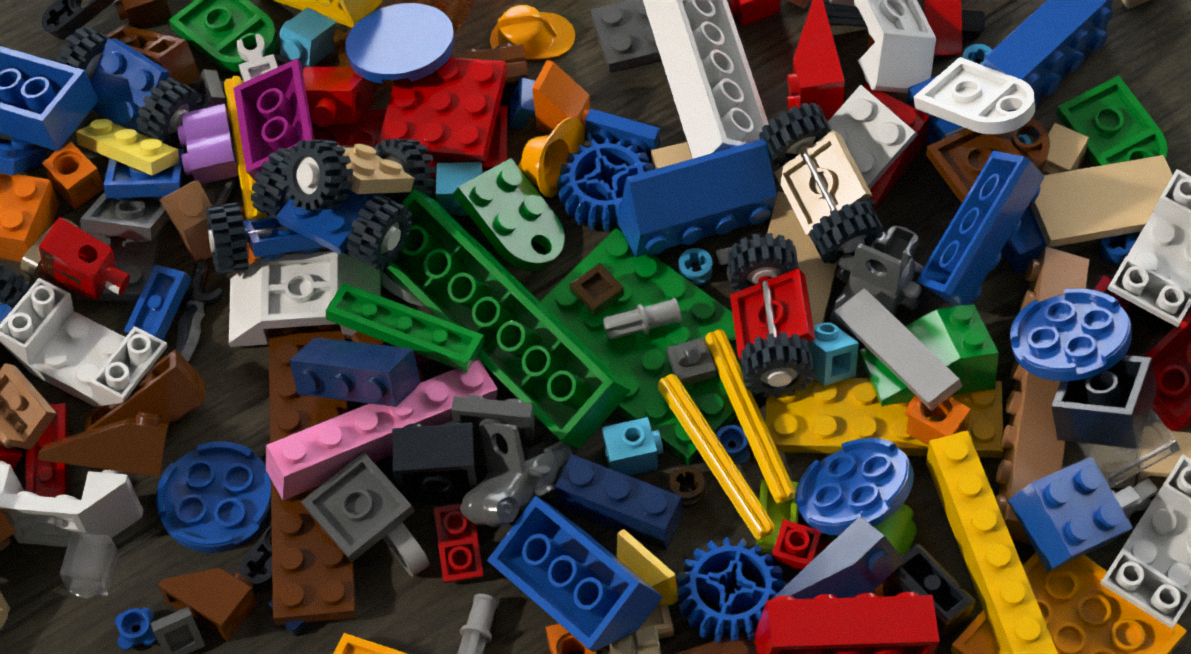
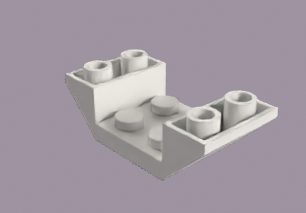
(901, 47)
(1159, 264)
(292, 293)
(75, 350)
(105, 508)
(1156, 558)

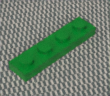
(404, 327)

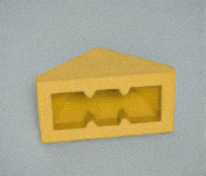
(647, 567)

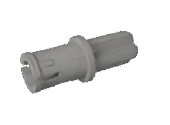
(642, 319)
(477, 630)

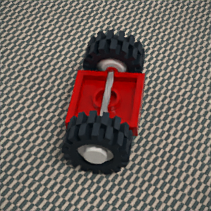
(771, 316)

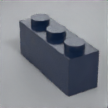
(355, 371)
(618, 502)

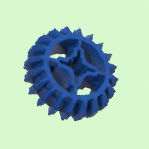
(583, 184)
(701, 580)

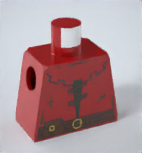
(80, 261)

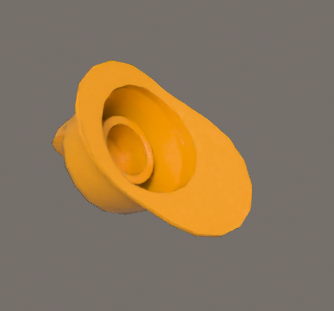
(541, 33)
(545, 154)

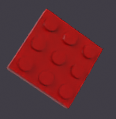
(449, 109)

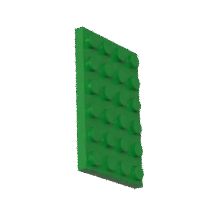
(641, 358)

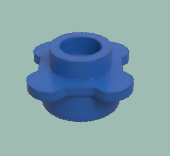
(735, 435)
(128, 620)

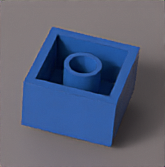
(1069, 513)

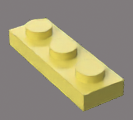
(127, 146)

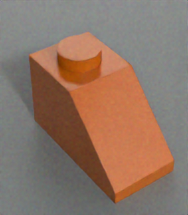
(558, 98)

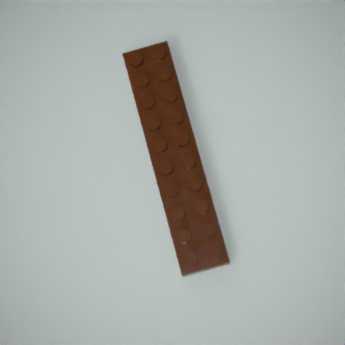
(308, 569)

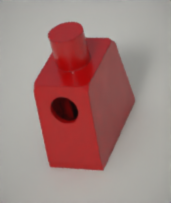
(334, 95)

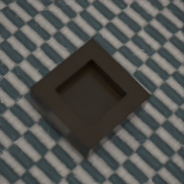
(597, 289)

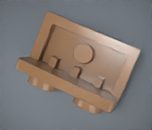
(22, 410)

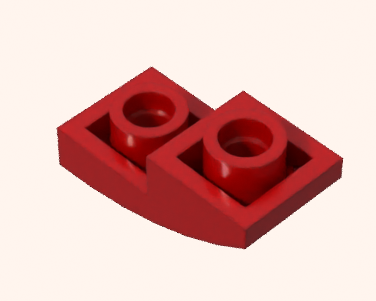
(946, 24)
(457, 545)
(798, 545)

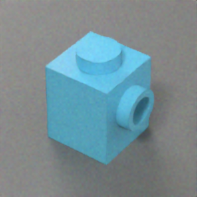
(307, 37)
(451, 176)
(833, 354)
(632, 446)

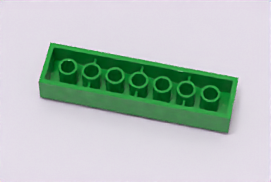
(521, 337)

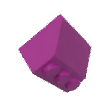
(272, 114)

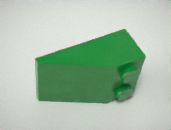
(956, 339)

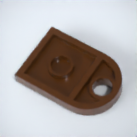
(965, 153)

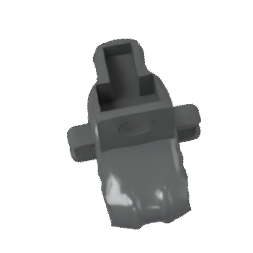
(883, 270)
(512, 477)

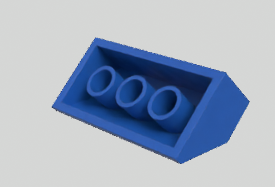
(697, 198)
(981, 228)
(573, 577)

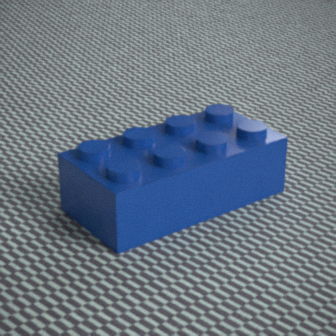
(1052, 43)
(42, 98)

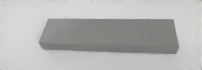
(898, 349)

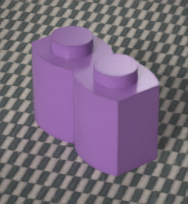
(208, 144)

